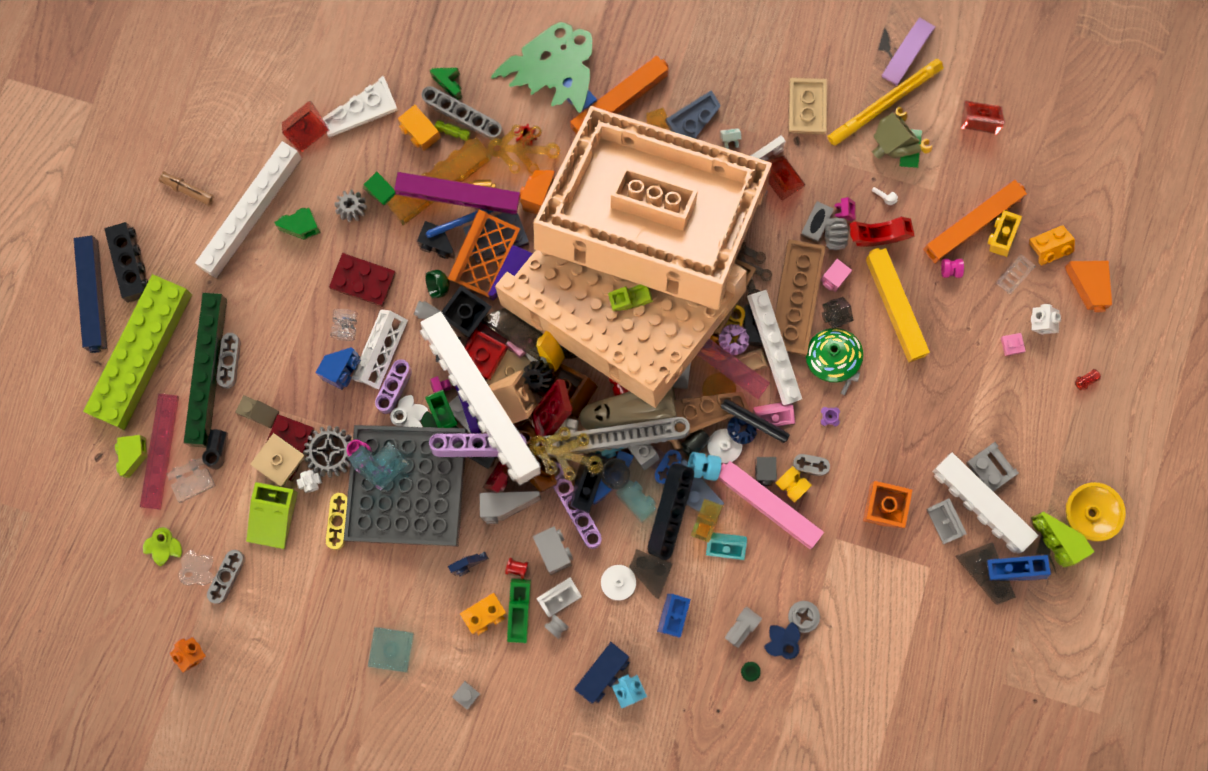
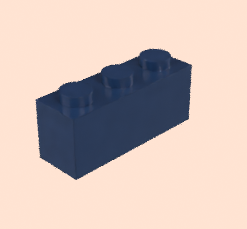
(602, 673)

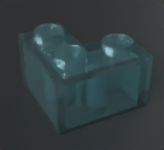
(378, 468)

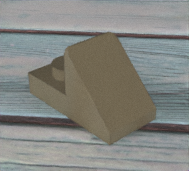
(257, 411)

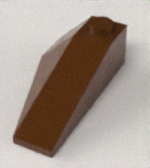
(543, 480)

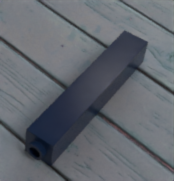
(90, 294)

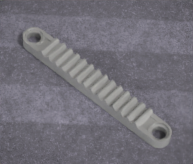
(627, 435)

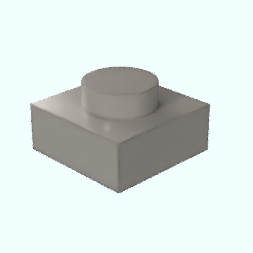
(466, 695)

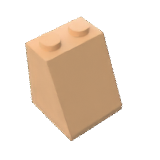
(514, 396)

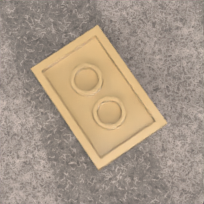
(807, 106)

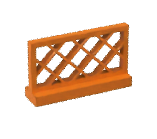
(469, 244)

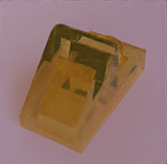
(706, 520)

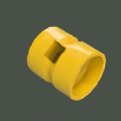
(793, 484)

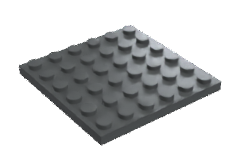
(416, 505)

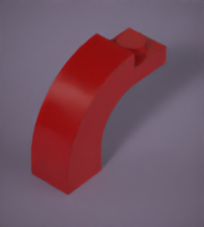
(881, 233)

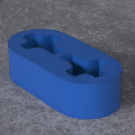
(664, 464)

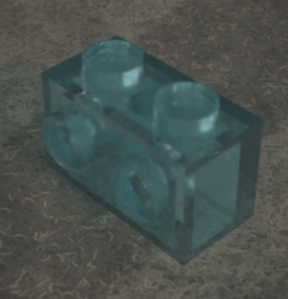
(639, 505)

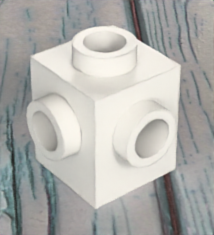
(1045, 319)

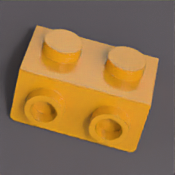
(1053, 244)

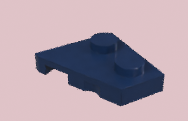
(463, 565)

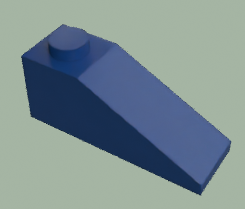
(1019, 568)

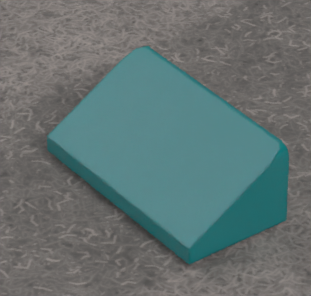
(727, 546)

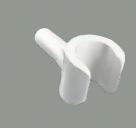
(889, 199)

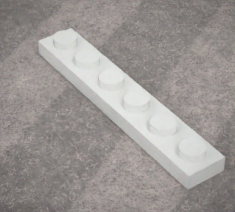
(774, 347)

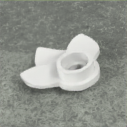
(412, 413)

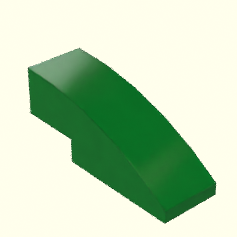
(519, 610)

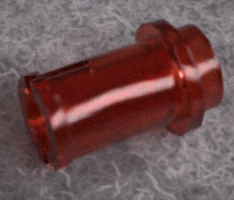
(1083, 382)

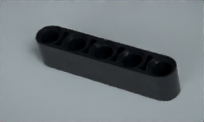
(670, 511)

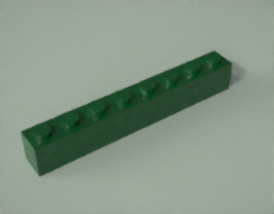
(205, 370)

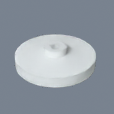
(722, 445)
(618, 582)

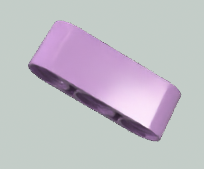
(393, 377)

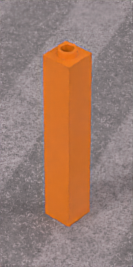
(628, 90)
(975, 221)

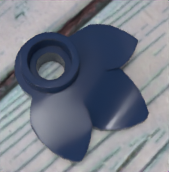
(781, 639)

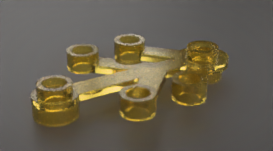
(521, 148)
(564, 452)

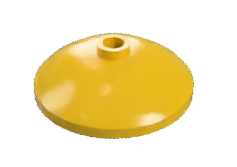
(1107, 509)

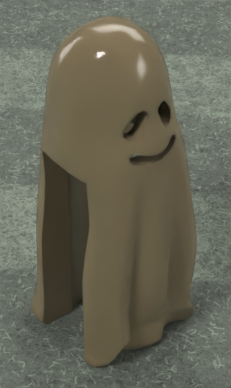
(626, 410)

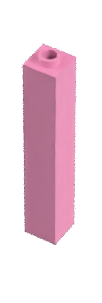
(769, 505)

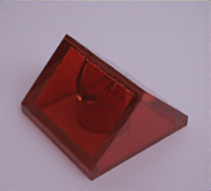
(982, 117)
(304, 126)
(784, 178)

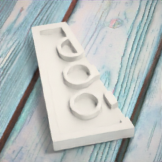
(361, 109)

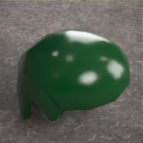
(437, 283)

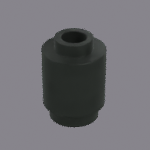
(695, 442)

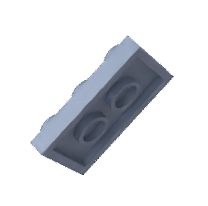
(490, 225)

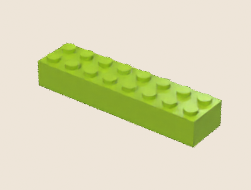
(138, 352)

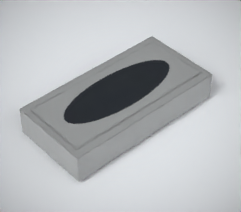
(817, 222)

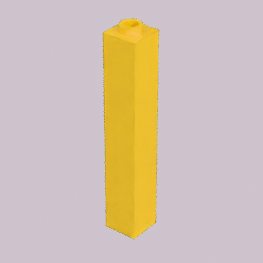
(897, 304)

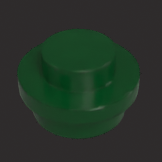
(750, 671)

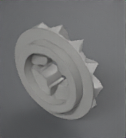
(812, 613)

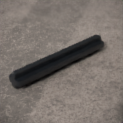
(755, 420)

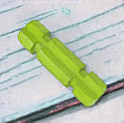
(452, 130)

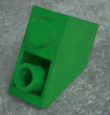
(300, 224)

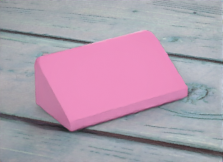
(776, 413)

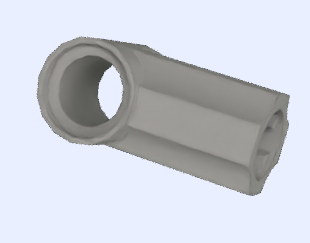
(746, 623)

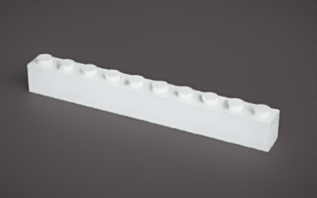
(480, 399)

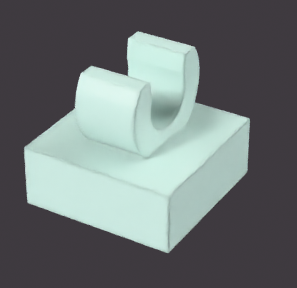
(730, 135)

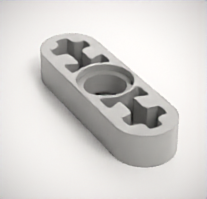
(234, 366)
(227, 561)

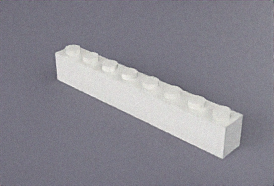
(248, 209)

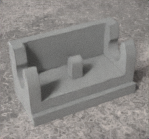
(946, 521)

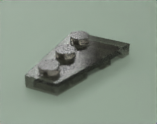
(976, 564)

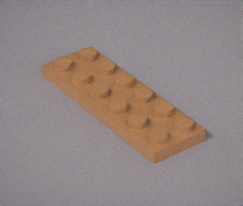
(798, 294)

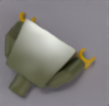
(897, 138)

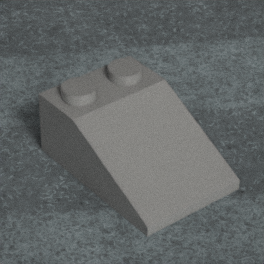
(502, 505)

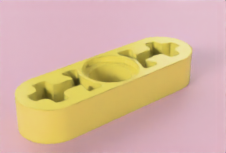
(331, 535)

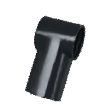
(215, 446)

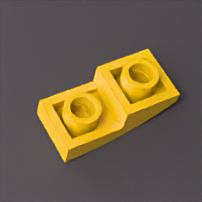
(550, 349)

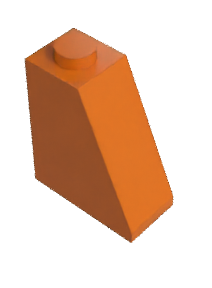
(1091, 283)

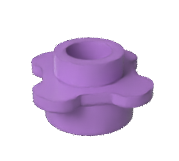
(830, 411)

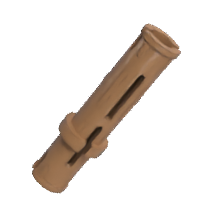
(179, 185)

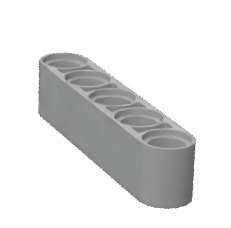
(456, 107)

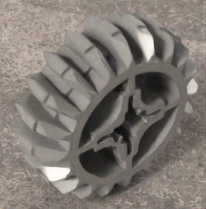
(329, 443)

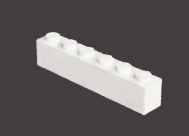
(985, 504)

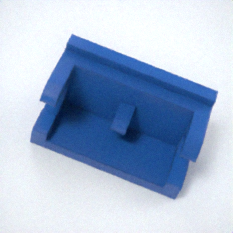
(673, 615)

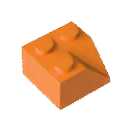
(536, 190)
(887, 505)

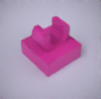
(847, 209)
(437, 385)

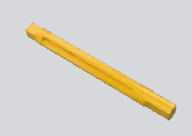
(885, 102)

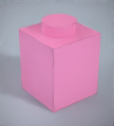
(835, 275)

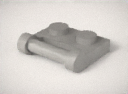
(987, 471)

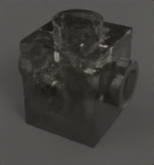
(837, 312)

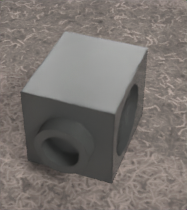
(765, 470)

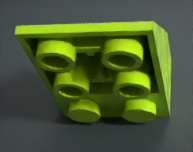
(270, 515)
(1064, 541)

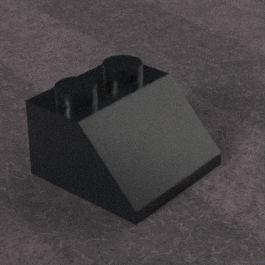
(465, 311)

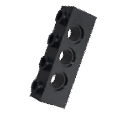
(115, 237)

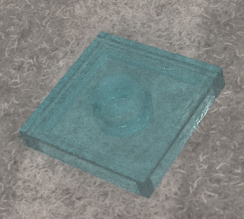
(390, 649)

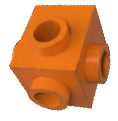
(187, 654)

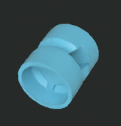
(704, 466)

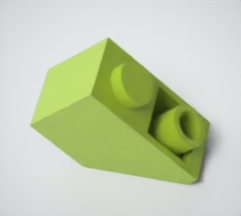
(131, 453)

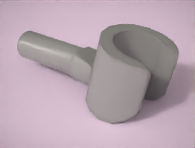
(855, 378)

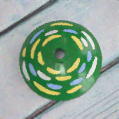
(837, 365)

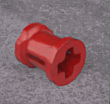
(516, 568)

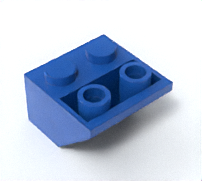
(338, 367)

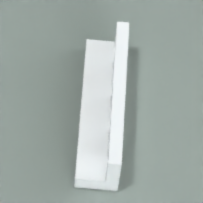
(373, 348)

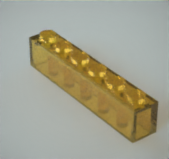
(456, 168)

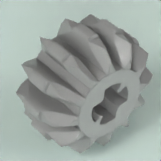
(346, 201)
(836, 233)

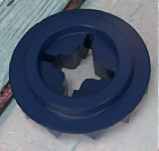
(743, 437)

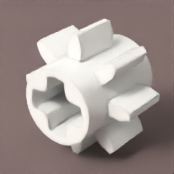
(309, 481)

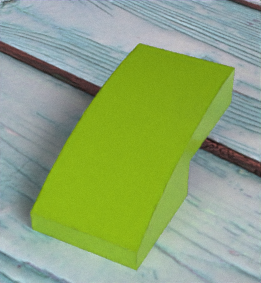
(630, 298)

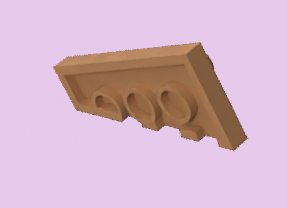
(705, 410)

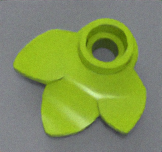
(162, 549)

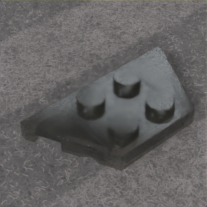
(514, 330)

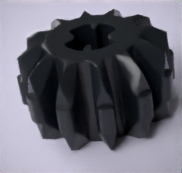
(538, 376)

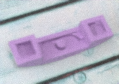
(907, 51)

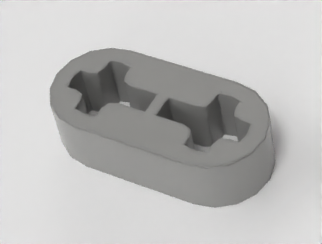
(811, 460)

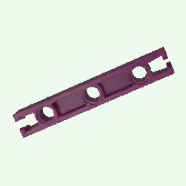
(457, 193)

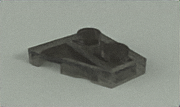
(650, 571)

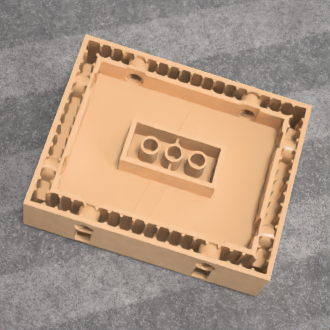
(651, 206)
(636, 346)

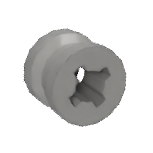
(556, 626)

